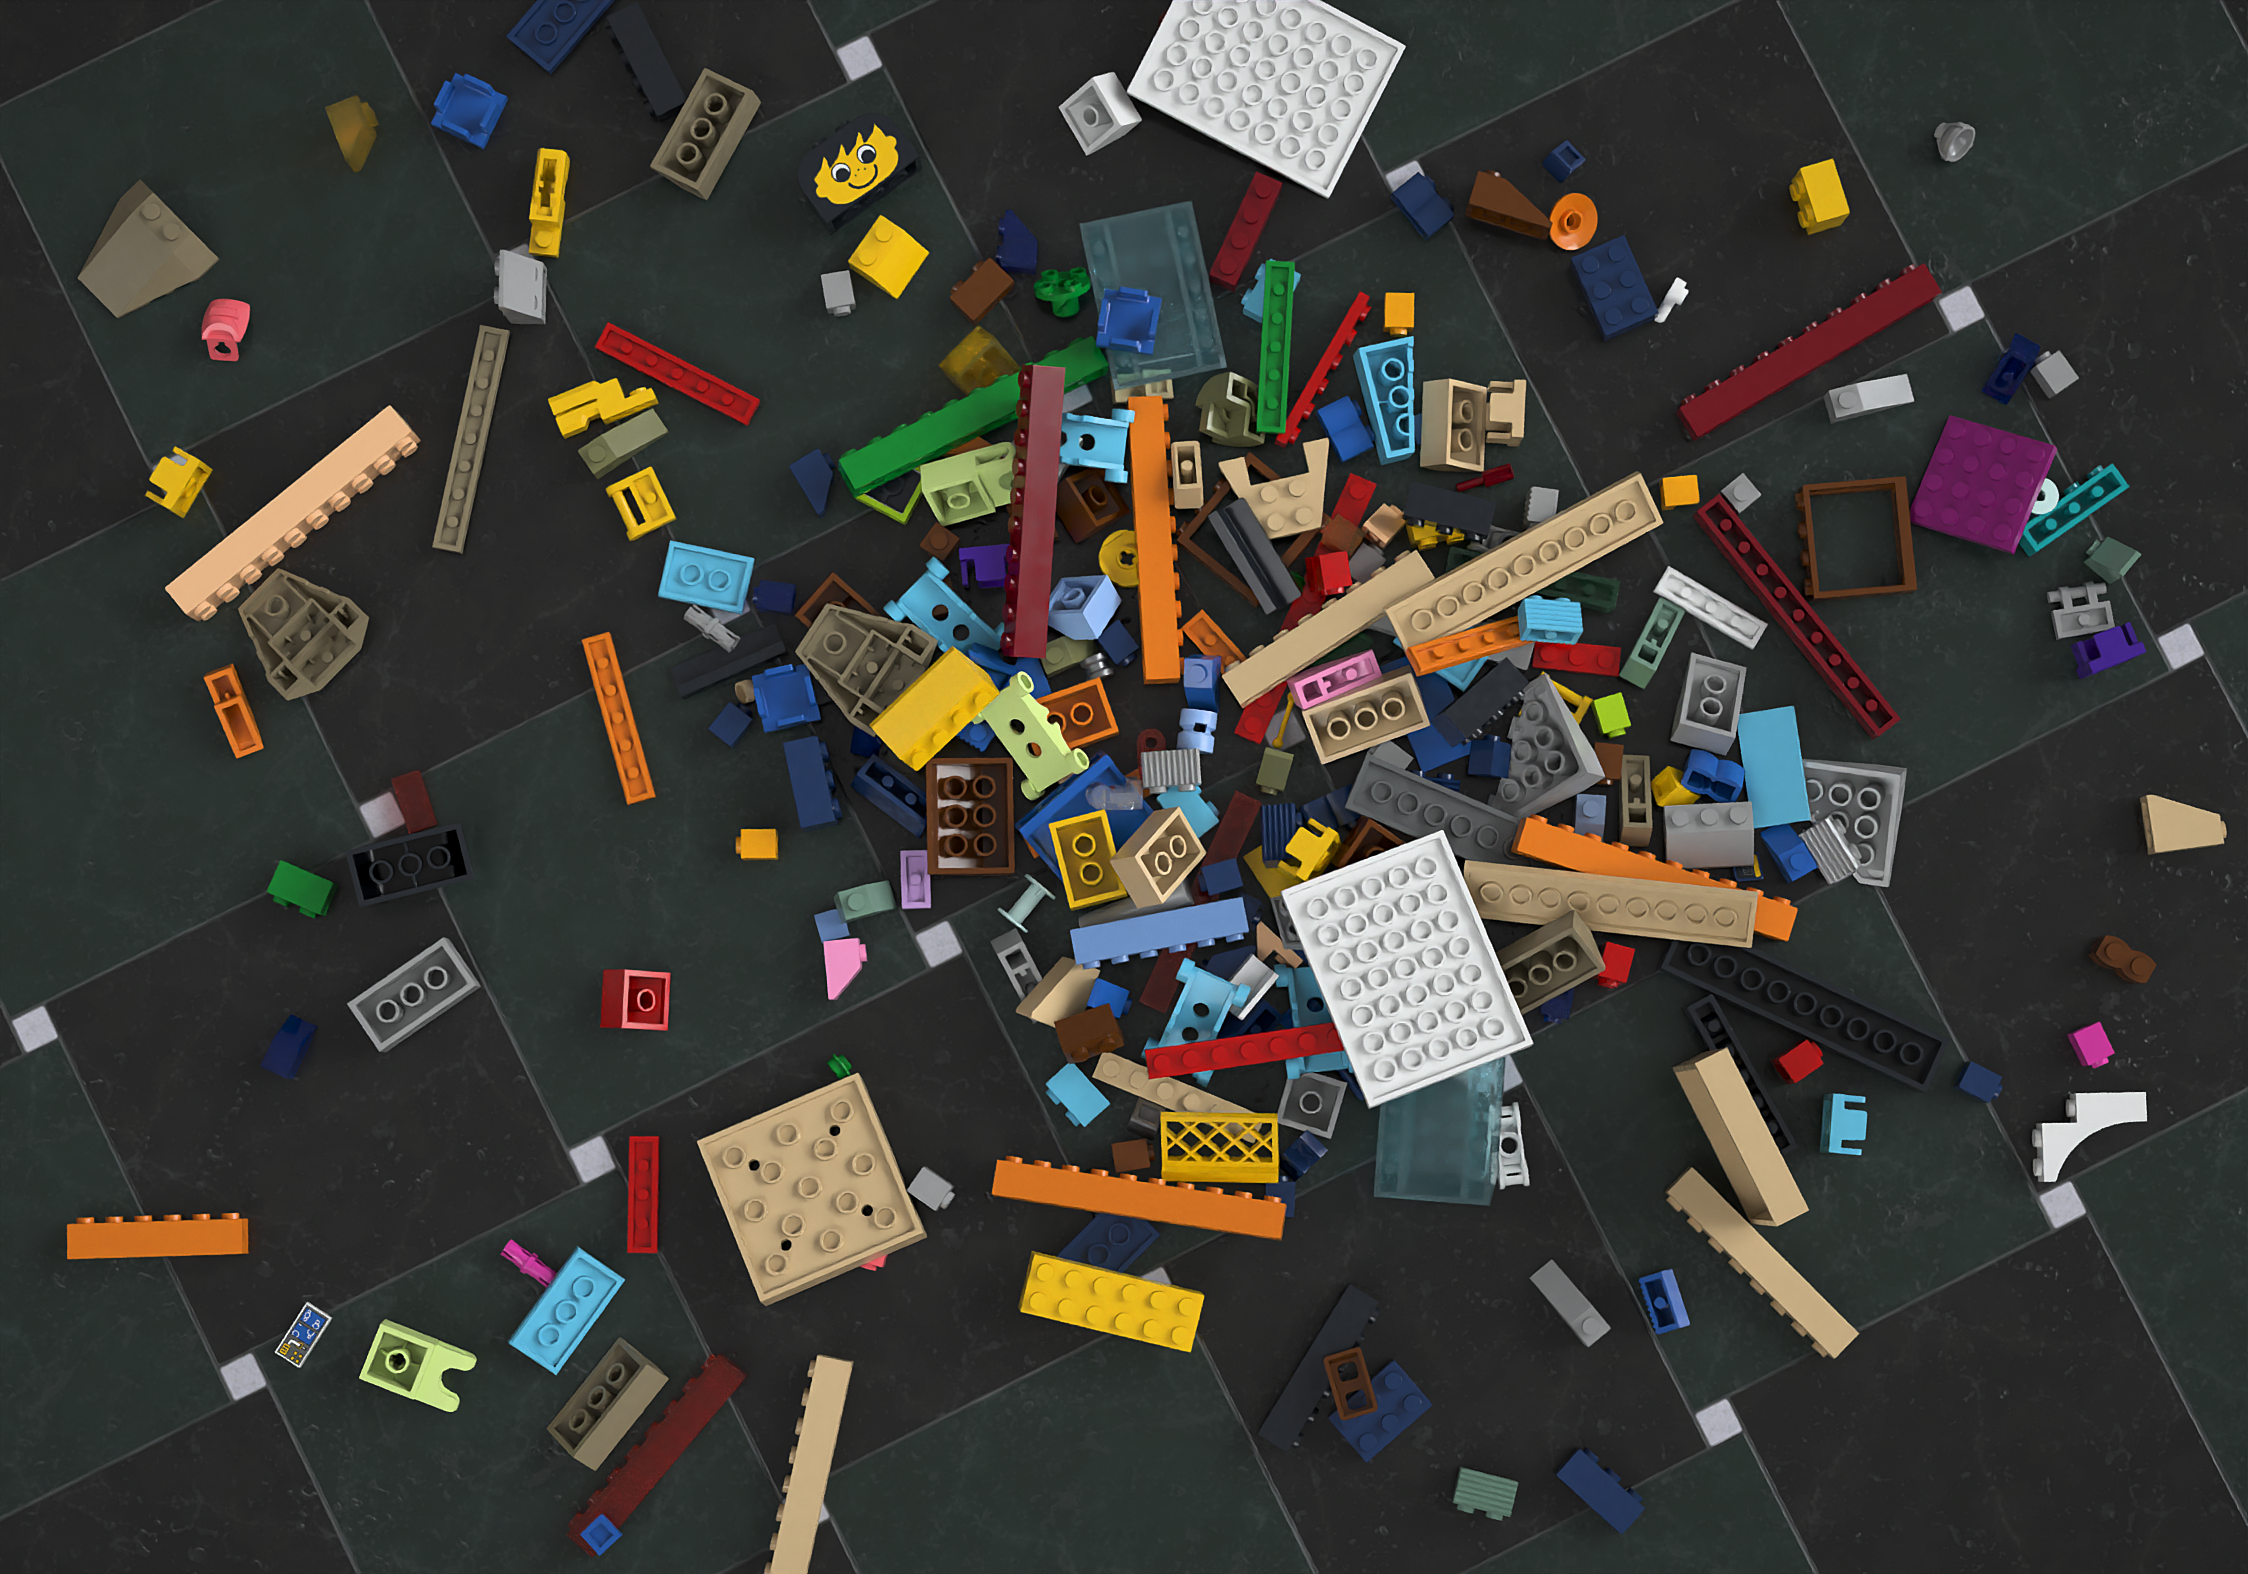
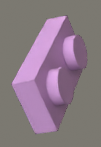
(914, 880)

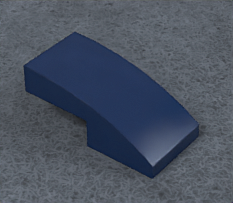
(1301, 1155)

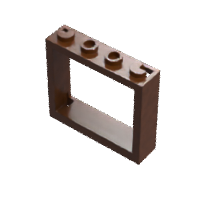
(1221, 489)
(1902, 533)

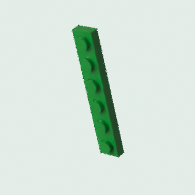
(1275, 347)

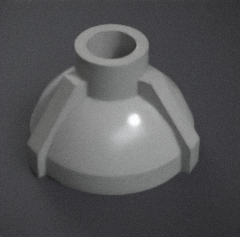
(1954, 140)

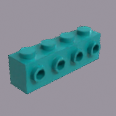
(2074, 507)

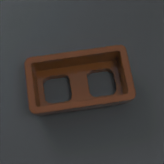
(1341, 1389)

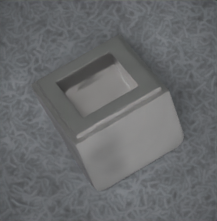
(1145, 1119)

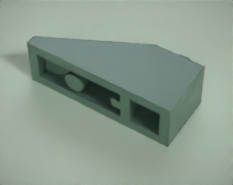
(1652, 643)

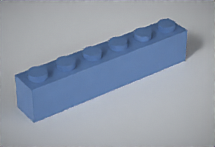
(1159, 931)

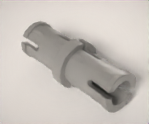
(711, 628)

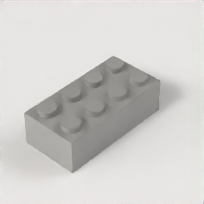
(414, 995)

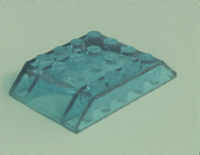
(1164, 256)
(1443, 1139)

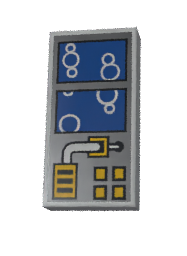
(303, 1334)

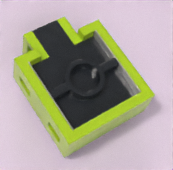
(896, 497)

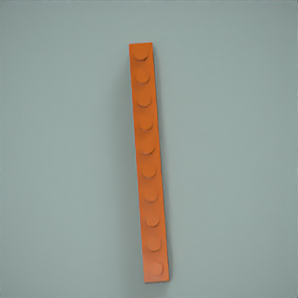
(1153, 541)
(1587, 854)
(1139, 1199)

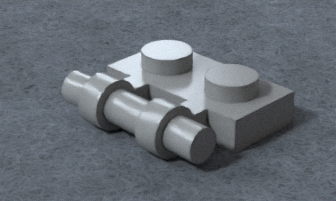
(2082, 619)

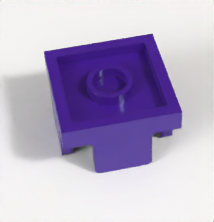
(988, 564)
(2107, 650)

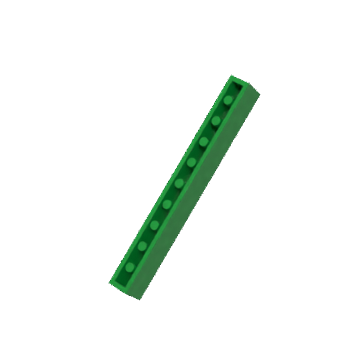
(960, 421)

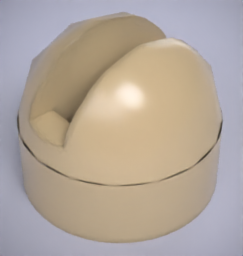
(745, 691)

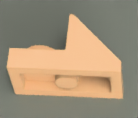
(1268, 942)

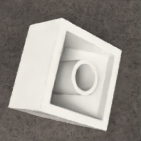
(1100, 112)

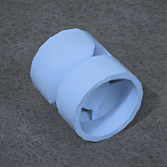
(1192, 739)

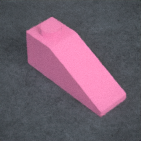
(1333, 678)

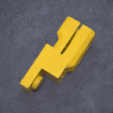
(548, 202)
(594, 400)

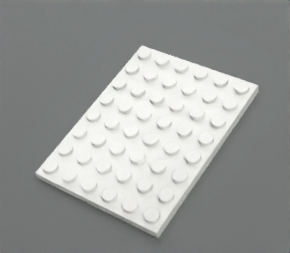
(1270, 80)
(1406, 969)

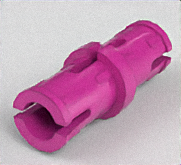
(528, 1263)

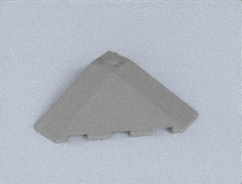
(1547, 755)
(1867, 804)

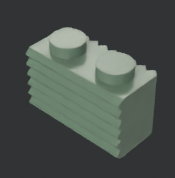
(1484, 1492)

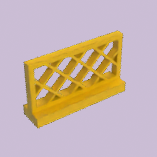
(1220, 1166)

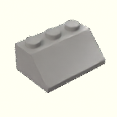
(1709, 835)

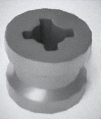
(1097, 666)

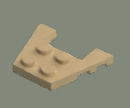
(1285, 504)

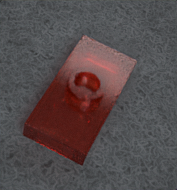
(414, 801)

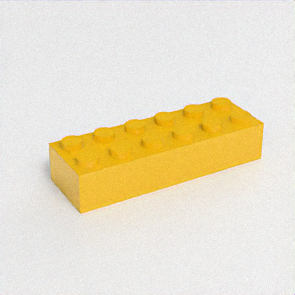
(1111, 1301)

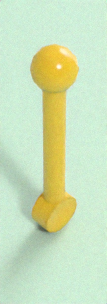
(1278, 742)

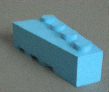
(1388, 393)

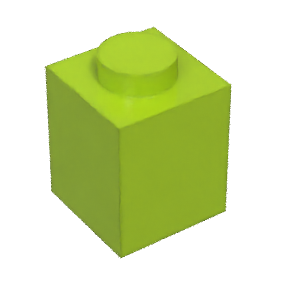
(1611, 715)

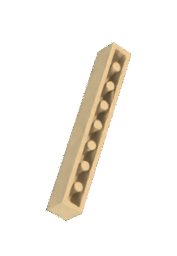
(1326, 630)
(1761, 1263)
(811, 1465)

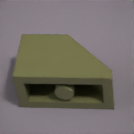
(1065, 654)
(1274, 771)

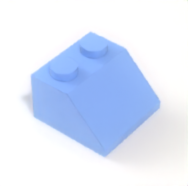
(1082, 606)

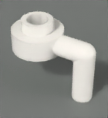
(1675, 295)

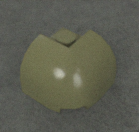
(1230, 410)

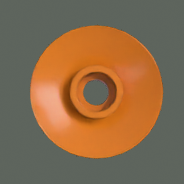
(1581, 223)

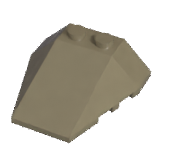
(143, 254)
(302, 632)
(864, 660)

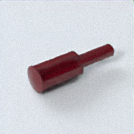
(1488, 478)

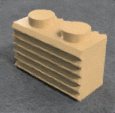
(1187, 474)

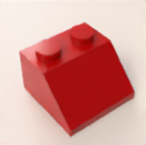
(635, 999)

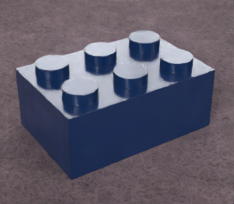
(1614, 288)
(812, 783)
(1398, 1406)

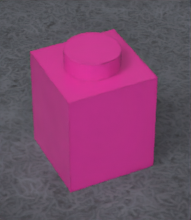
(2091, 1045)

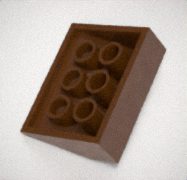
(970, 816)

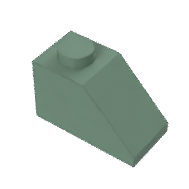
(2110, 559)
(864, 901)

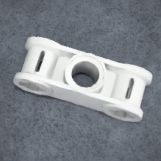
(1516, 1161)

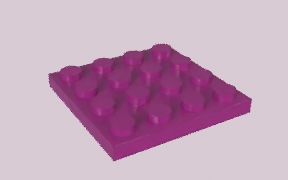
(1981, 484)

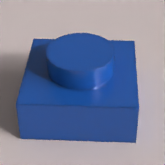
(601, 1534)

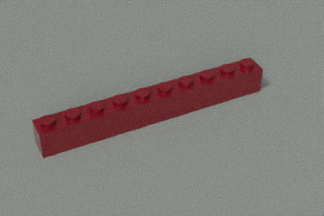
(1809, 351)
(1033, 511)
(1796, 617)

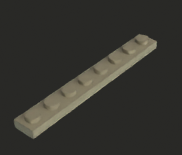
(471, 439)

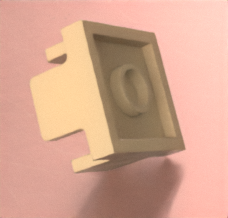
(1506, 412)

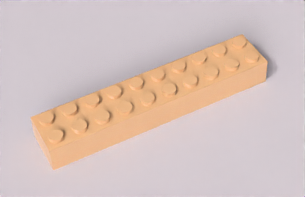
(293, 515)

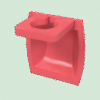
(225, 322)

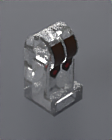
(1116, 796)

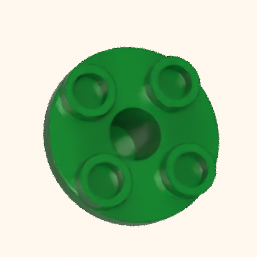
(1063, 289)

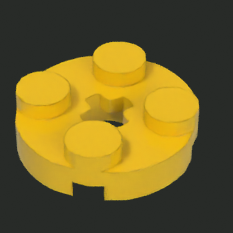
(1110, 557)

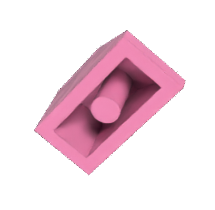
(842, 964)

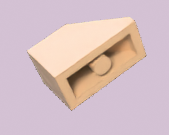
(1383, 526)

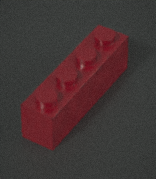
(1245, 231)

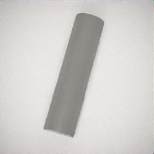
(1127, 909)

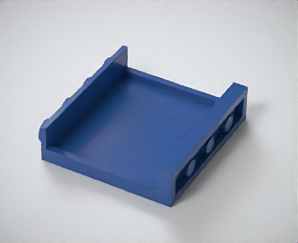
(1070, 801)

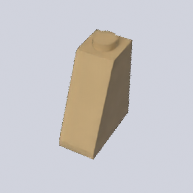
(2179, 826)
(1060, 993)

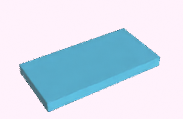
(1773, 767)
(566, 1310)

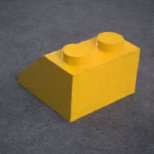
(888, 257)

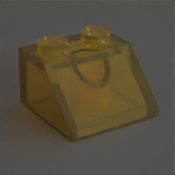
(354, 129)
(977, 362)

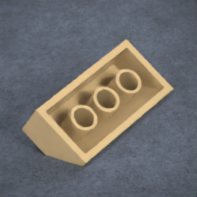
(1367, 715)

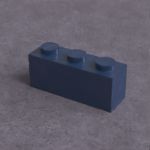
(892, 794)
(1600, 1489)

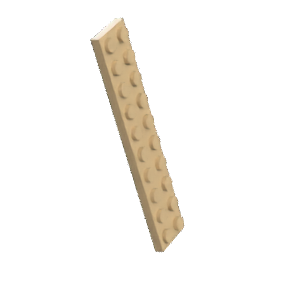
(1525, 563)
(1613, 903)

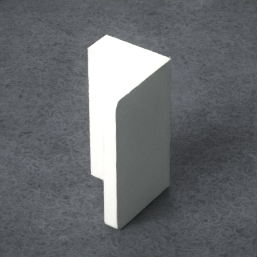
(1258, 977)

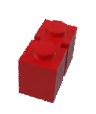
(1328, 573)
(1617, 963)
(1798, 1061)

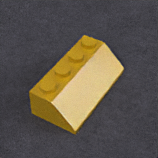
(935, 708)

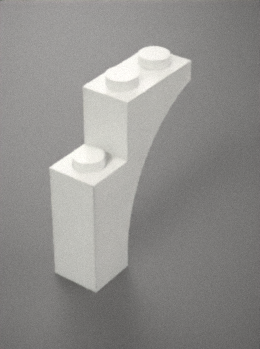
(2088, 1114)

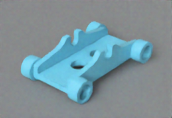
(1108, 447)
(932, 591)
(1302, 988)
(1205, 989)

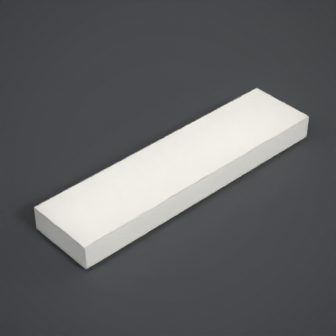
(1710, 607)

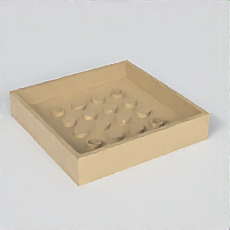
(1740, 1138)
(811, 1189)

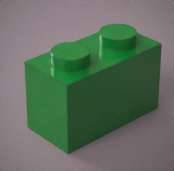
(301, 888)

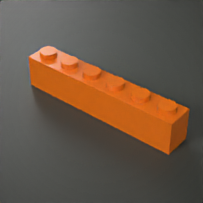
(157, 1238)

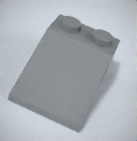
(1709, 704)

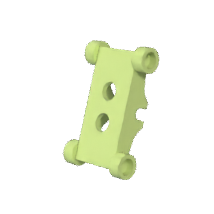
(1056, 758)

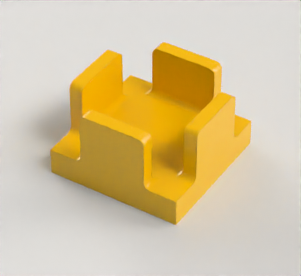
(179, 482)
(1312, 851)

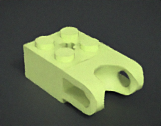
(969, 483)
(421, 1372)

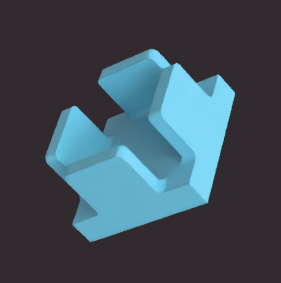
(1841, 1124)

